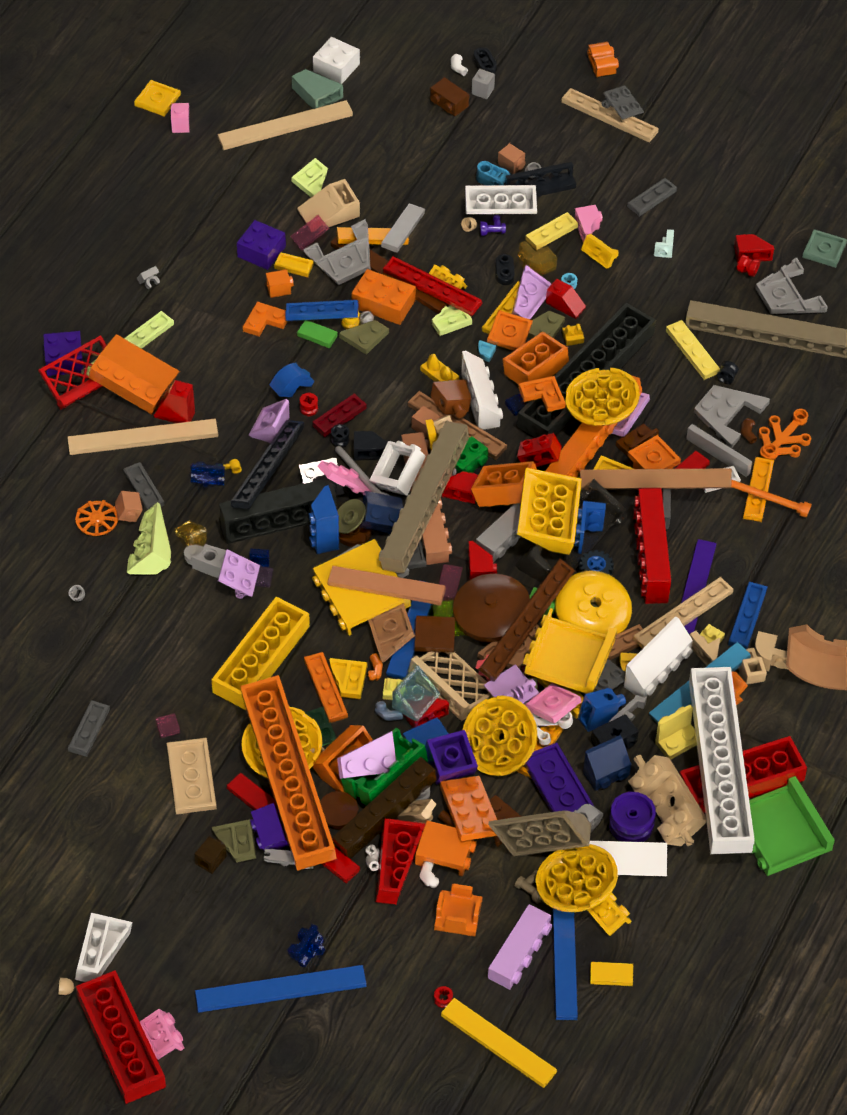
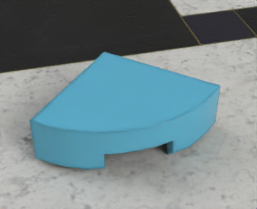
(486, 350)

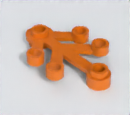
(772, 450)

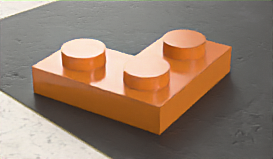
(261, 316)
(546, 389)

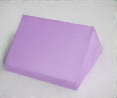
(270, 421)

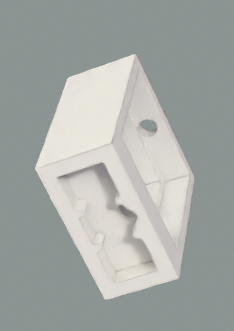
(387, 462)

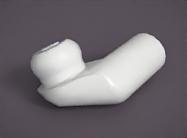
(372, 857)
(427, 876)

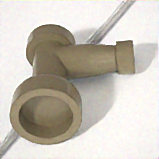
(526, 884)

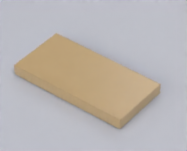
(191, 776)

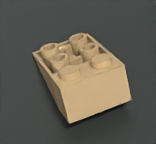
(333, 204)

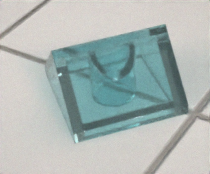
(414, 694)

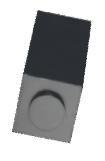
(368, 445)

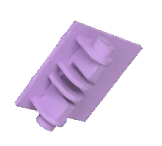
(239, 574)
(513, 684)

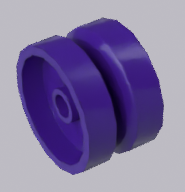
(632, 817)

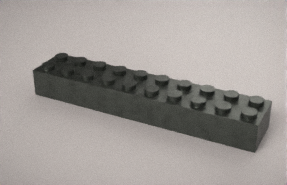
(605, 350)

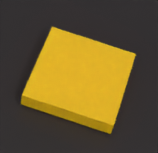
(157, 98)

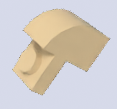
(771, 656)
(752, 669)

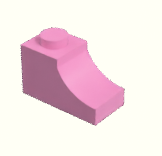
(180, 117)
(588, 220)

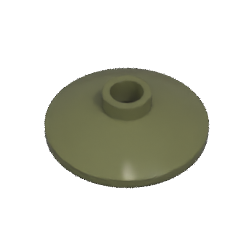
(350, 515)

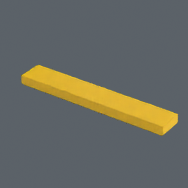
(499, 1042)

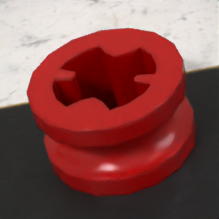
(443, 990)

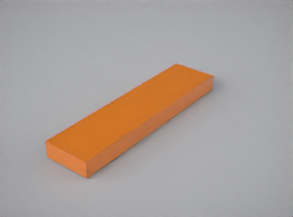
(326, 687)

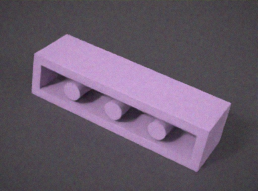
(519, 947)

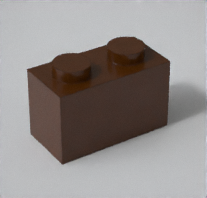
(449, 97)

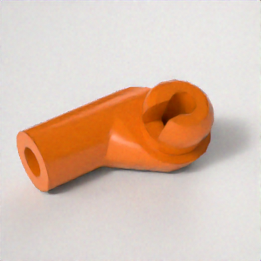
(377, 666)

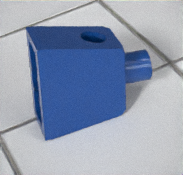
(599, 708)

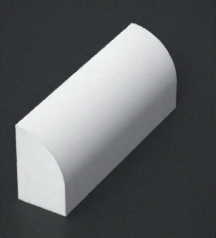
(637, 857)

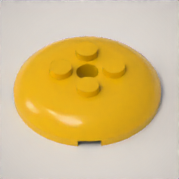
(602, 396)
(587, 587)
(484, 728)
(308, 733)
(576, 878)

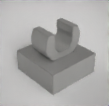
(148, 275)

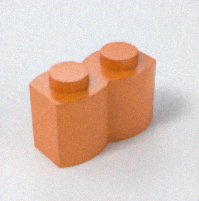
(602, 59)

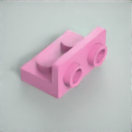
(162, 1033)

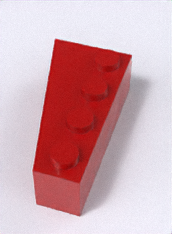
(397, 853)

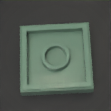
(824, 248)

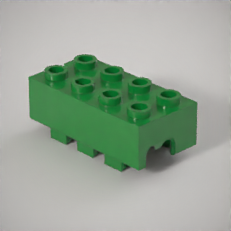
(371, 786)

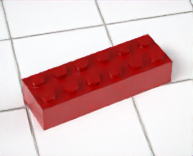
(652, 545)
(765, 769)
(120, 1037)

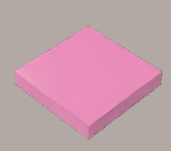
(553, 703)

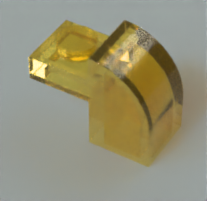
(541, 261)

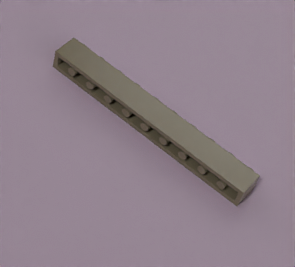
(767, 329)
(424, 497)

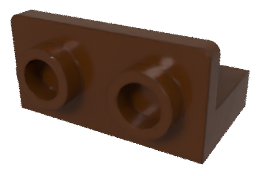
(635, 438)

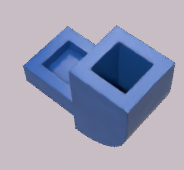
(289, 379)

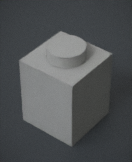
(483, 83)

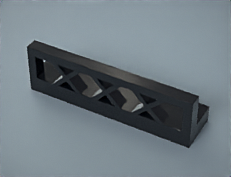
(546, 185)

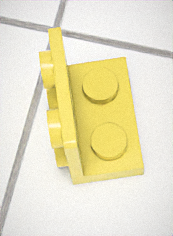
(676, 733)

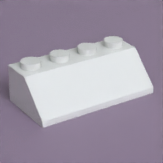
(501, 199)
(481, 389)
(658, 659)

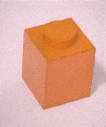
(279, 283)

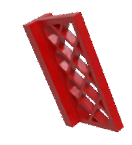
(78, 391)

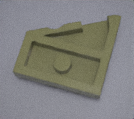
(548, 323)
(365, 336)
(238, 839)

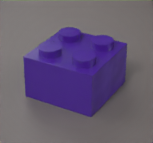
(261, 244)
(60, 344)
(451, 756)

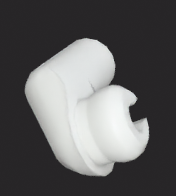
(456, 65)

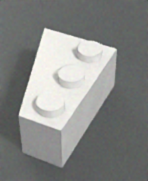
(101, 944)

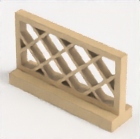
(457, 704)

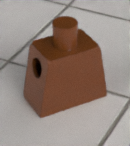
(452, 397)

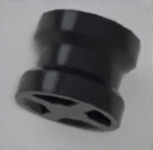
(727, 372)
(340, 435)

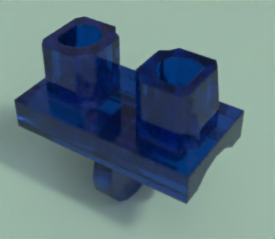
(208, 474)
(309, 946)

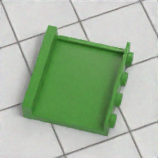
(787, 828)

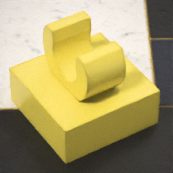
(711, 634)
(389, 686)

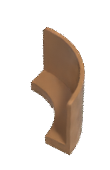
(817, 659)

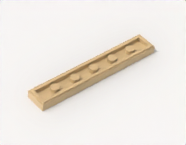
(609, 115)
(687, 610)

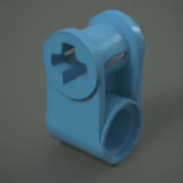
(490, 174)

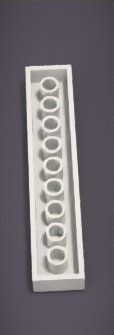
(721, 761)

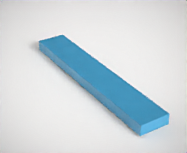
(682, 697)

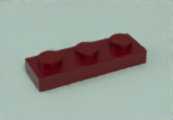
(339, 414)

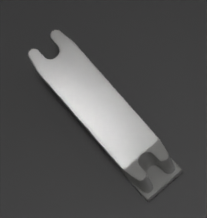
(638, 701)
(280, 856)

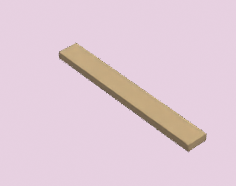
(285, 125)
(142, 436)

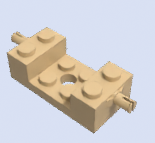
(661, 782)

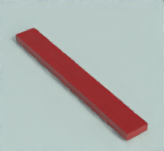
(257, 798)

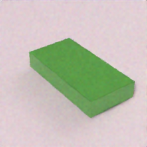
(317, 333)

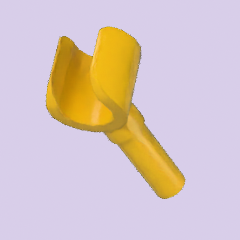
(234, 465)

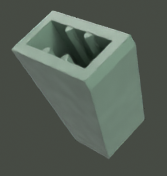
(316, 89)

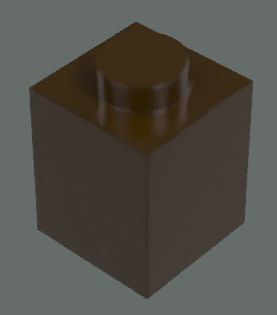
(210, 854)

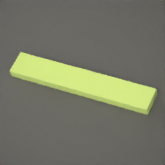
(147, 332)

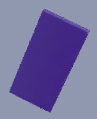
(556, 779)

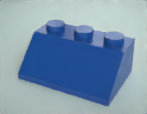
(324, 523)

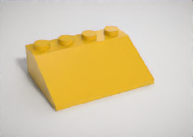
(549, 510)

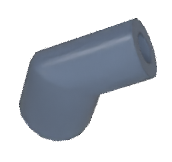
(385, 713)

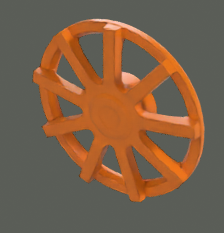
(96, 518)

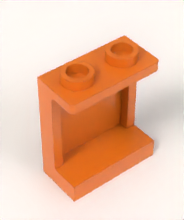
(443, 847)

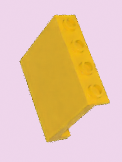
(352, 605)
(568, 654)

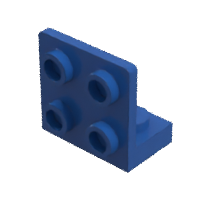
(589, 518)

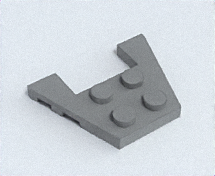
(347, 261)
(782, 296)
(722, 405)

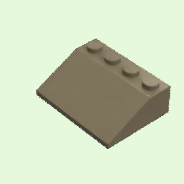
(543, 832)

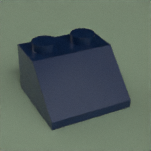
(380, 511)
(607, 763)

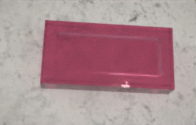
(309, 232)
(450, 578)

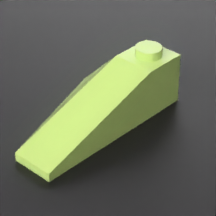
(152, 545)

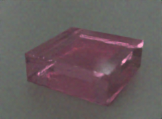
(167, 725)

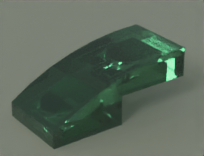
(320, 717)

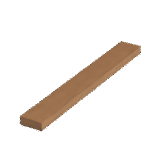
(659, 478)

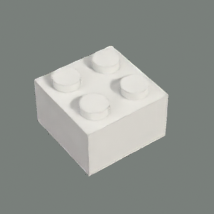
(336, 60)

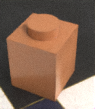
(511, 158)
(419, 418)
(128, 506)

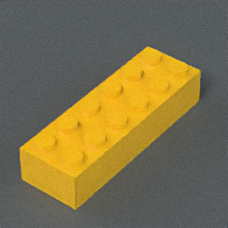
(261, 650)

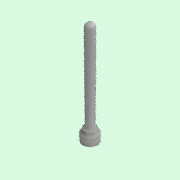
(362, 476)

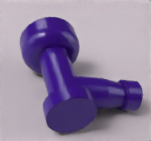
(497, 227)

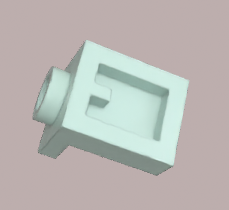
(664, 248)

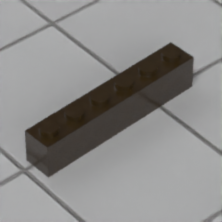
(386, 805)

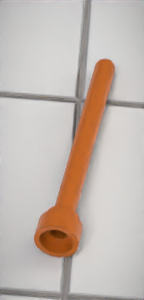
(802, 508)

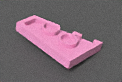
(343, 476)

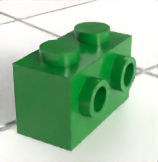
(472, 456)

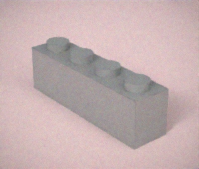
(501, 533)

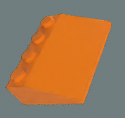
(133, 373)

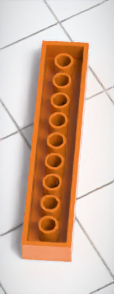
(288, 773)

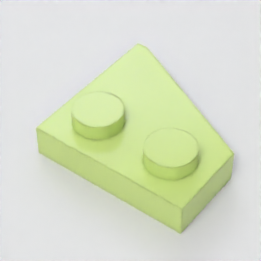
(311, 177)
(450, 320)

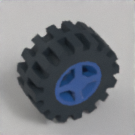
(596, 560)

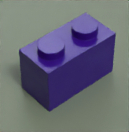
(269, 828)

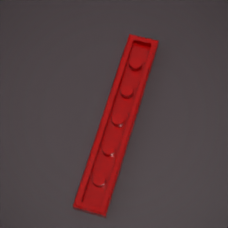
(432, 286)

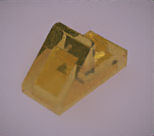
(192, 533)

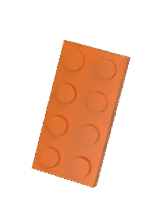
(469, 807)

